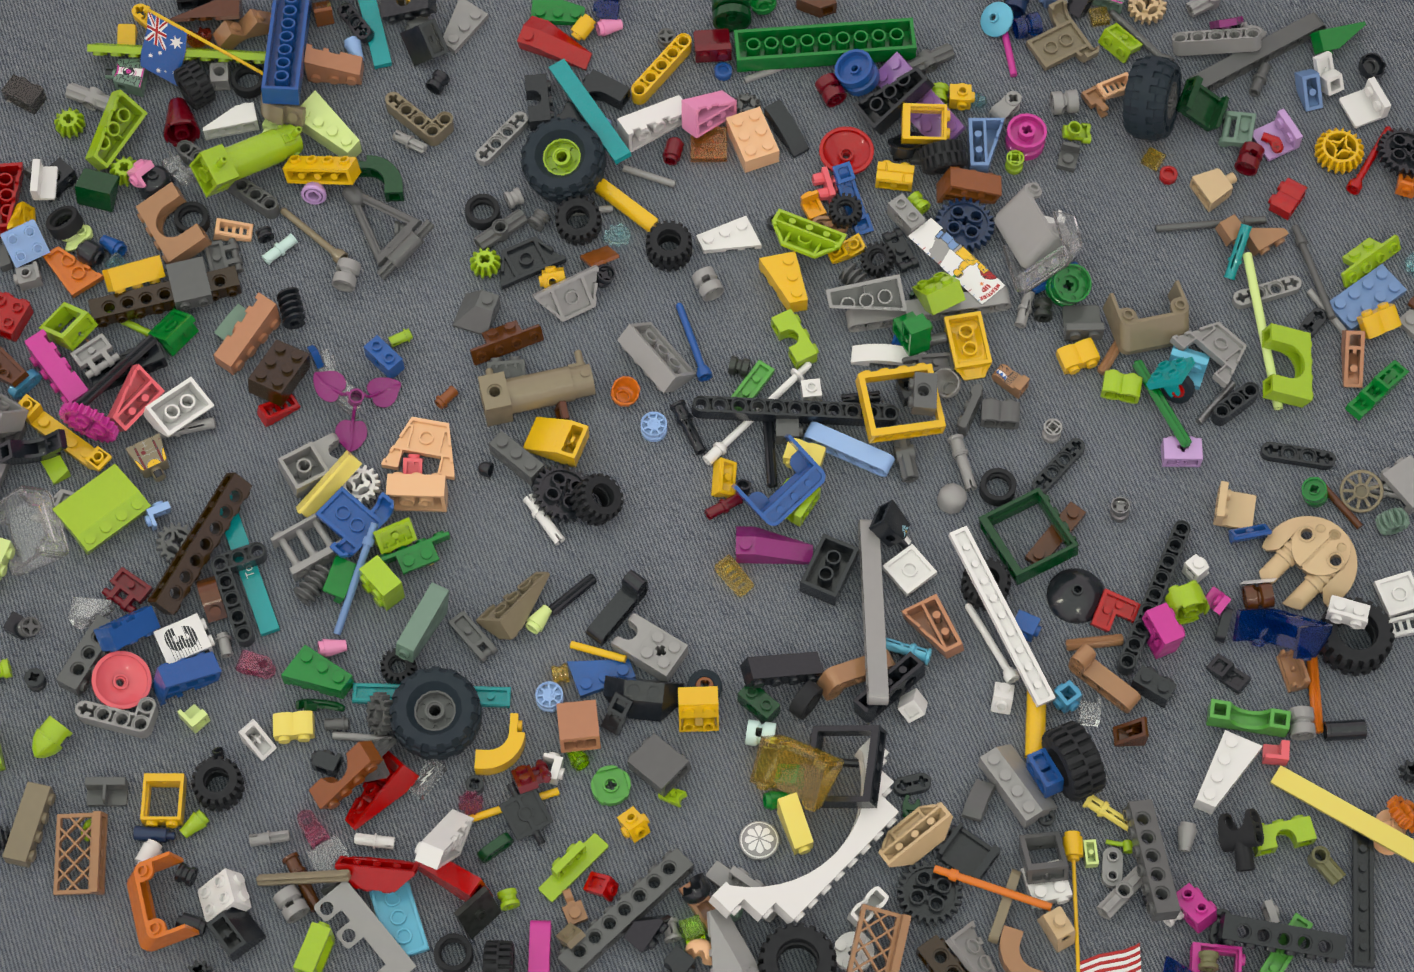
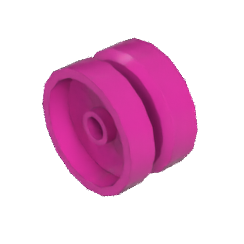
(1027, 135)

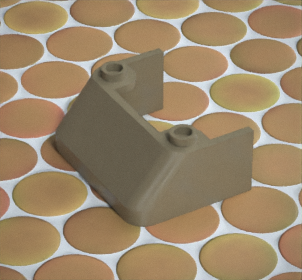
(1147, 333)

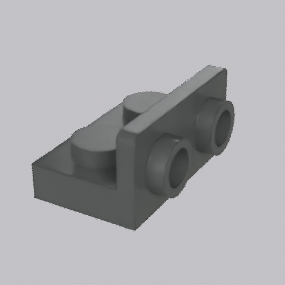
(513, 367)

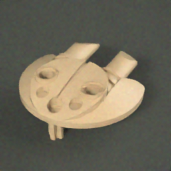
(1312, 557)

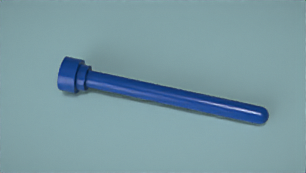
(703, 371)

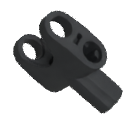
(1241, 839)

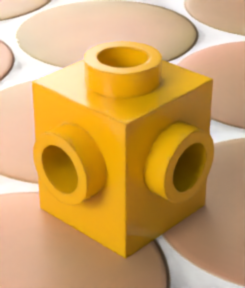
(961, 96)
(549, 273)
(634, 824)

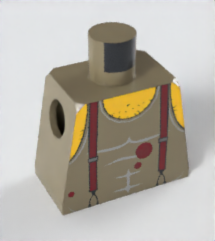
(149, 457)

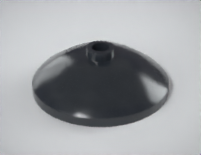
(1067, 603)

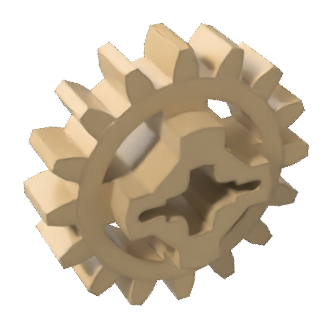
(1154, 11)

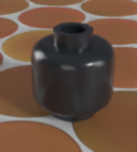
(90, 253)

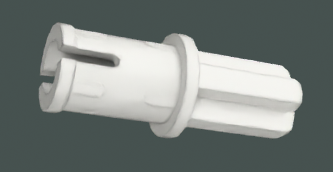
(374, 840)

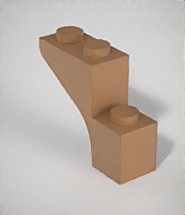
(232, 33)
(1259, 238)

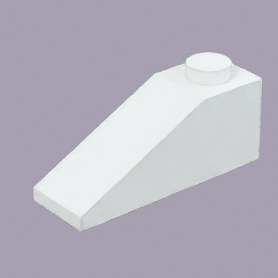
(235, 121)

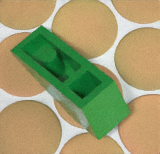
(1333, 38)

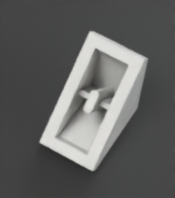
(257, 740)

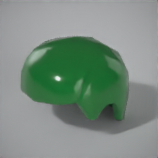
(763, 7)

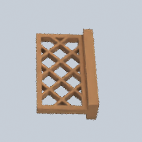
(97, 851)
(896, 944)

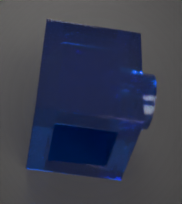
(607, 9)

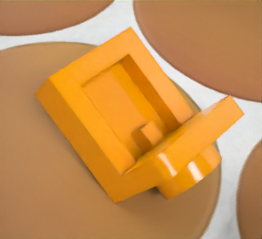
(812, 205)

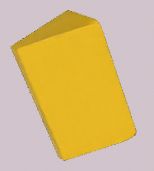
(723, 477)

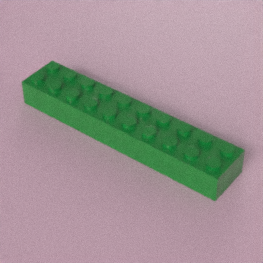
(822, 43)

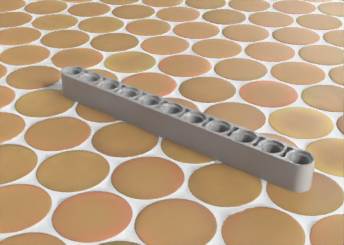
(873, 615)

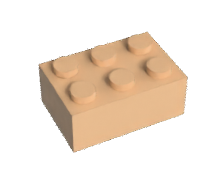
(752, 139)
(418, 492)

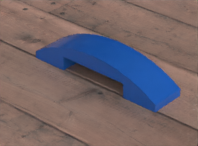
(846, 184)

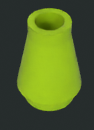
(195, 823)

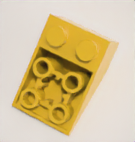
(557, 440)

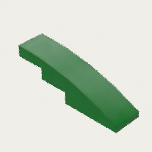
(1376, 390)

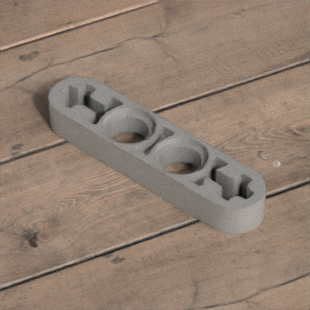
(505, 140)
(1268, 295)

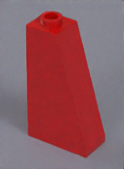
(454, 879)

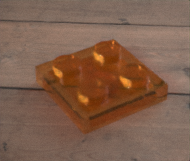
(710, 146)

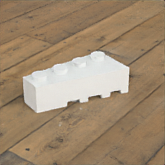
(1228, 765)
(445, 840)

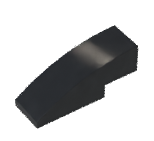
(786, 128)

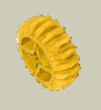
(1330, 143)

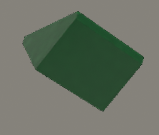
(97, 189)

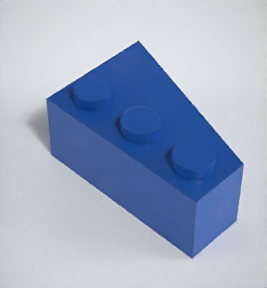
(127, 629)
(185, 674)

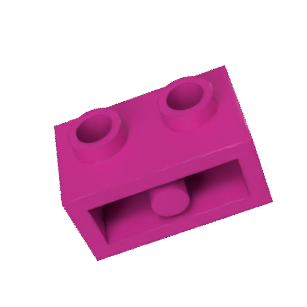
(1196, 909)

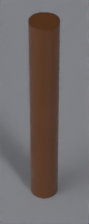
(1344, 509)

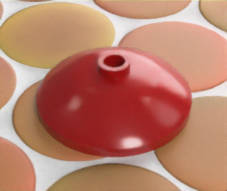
(849, 143)

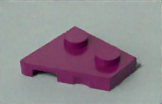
(1226, 23)

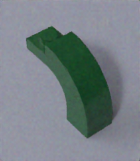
(385, 172)

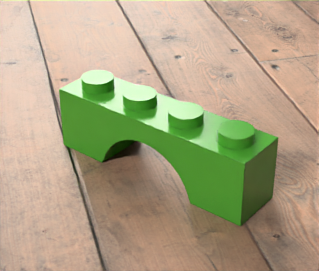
(1267, 722)

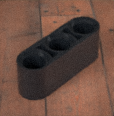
(1238, 396)

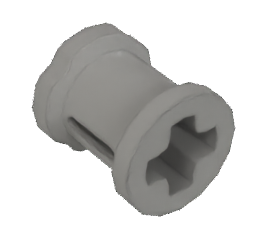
(674, 936)

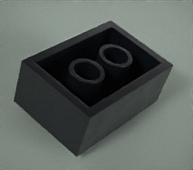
(829, 569)

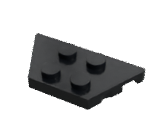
(526, 261)

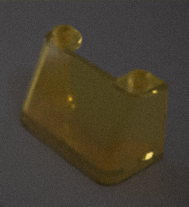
(795, 768)

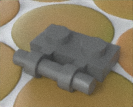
(217, 253)

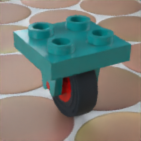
(1174, 379)

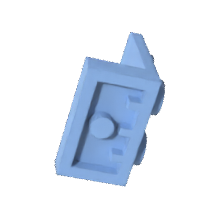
(24, 243)

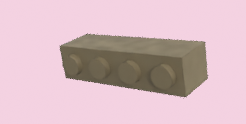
(29, 824)

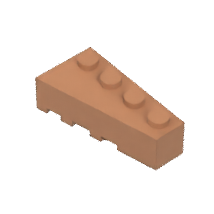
(248, 334)

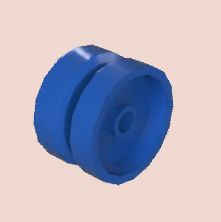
(857, 72)

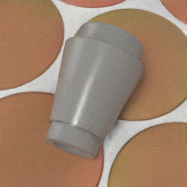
(1186, 836)

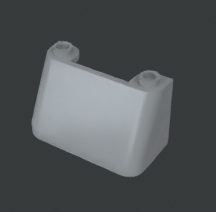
(1026, 227)

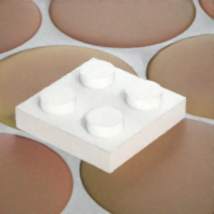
(909, 570)
(1396, 593)

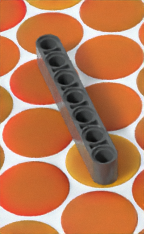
(246, 195)

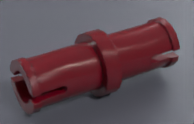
(723, 506)

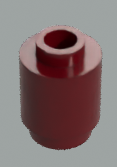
(673, 151)

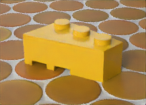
(786, 279)

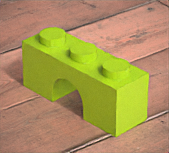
(789, 326)
(1298, 830)

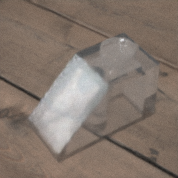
(85, 610)

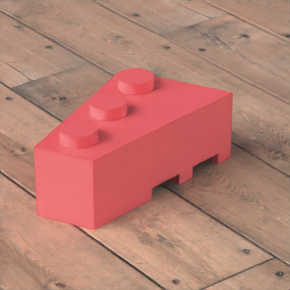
(135, 394)

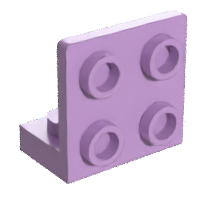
(1283, 128)

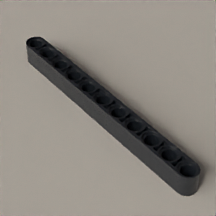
(786, 406)

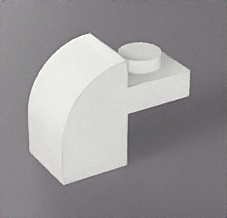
(1330, 79)

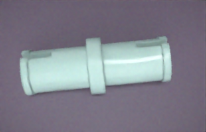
(279, 249)

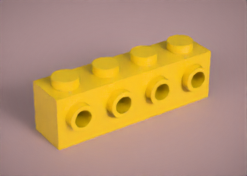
(321, 169)

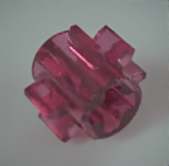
(470, 802)

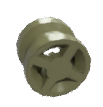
(1208, 961)

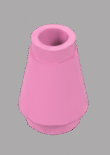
(608, 26)
(331, 647)

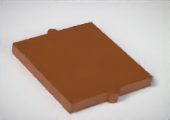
(599, 256)

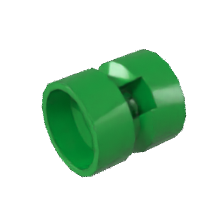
(1314, 492)

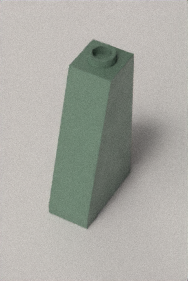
(423, 622)

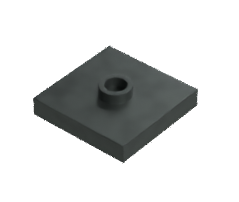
(477, 912)

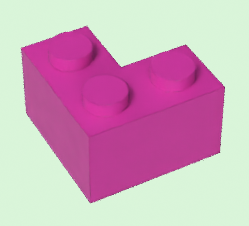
(1164, 630)

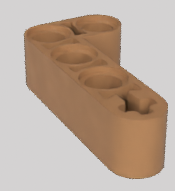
(845, 675)
(1102, 679)

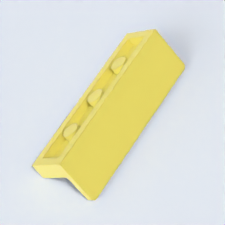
(329, 484)

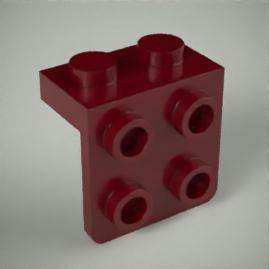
(712, 45)

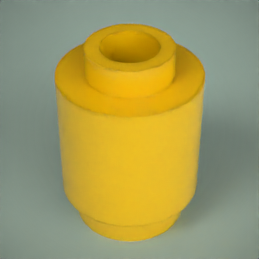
(583, 27)

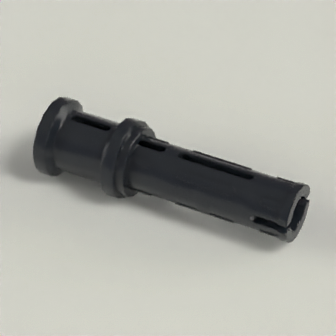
(686, 418)

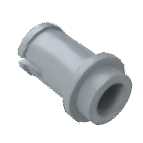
(223, 640)

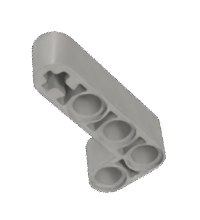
(116, 715)

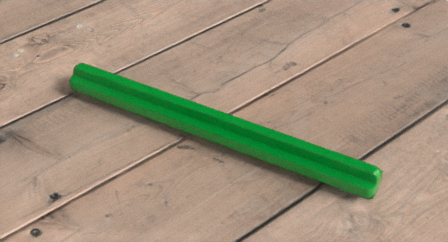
(1163, 406)

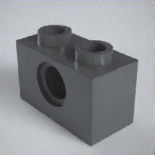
(924, 383)

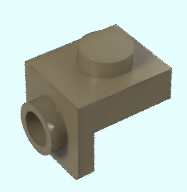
(570, 936)

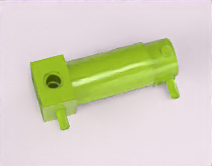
(220, 166)

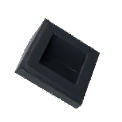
(11, 625)

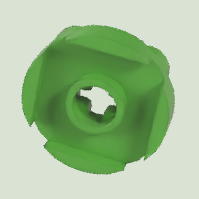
(605, 795)

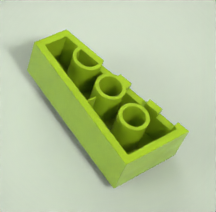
(114, 129)

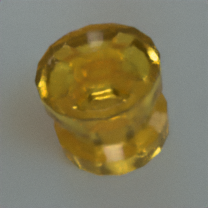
(560, 673)

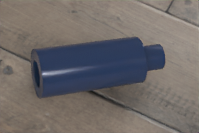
(157, 834)

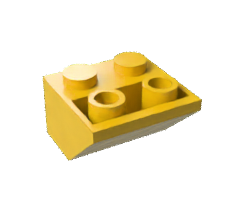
(698, 709)

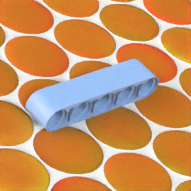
(849, 449)

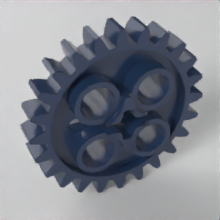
(967, 211)

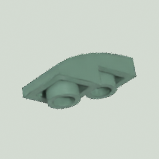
(226, 327)

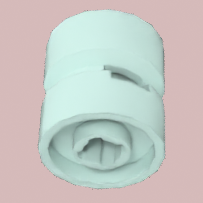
(753, 726)

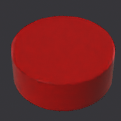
(1168, 175)

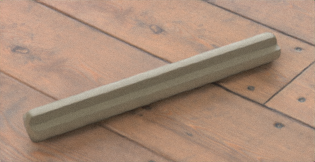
(303, 877)

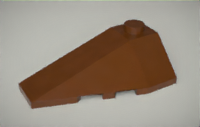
(212, 10)

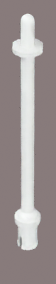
(720, 448)

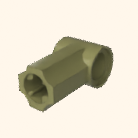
(1326, 867)

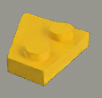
(22, 213)

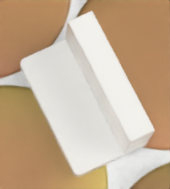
(43, 181)

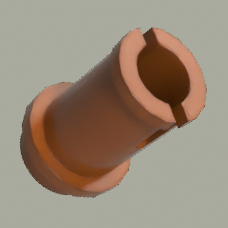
(447, 396)

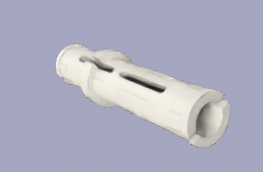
(545, 521)

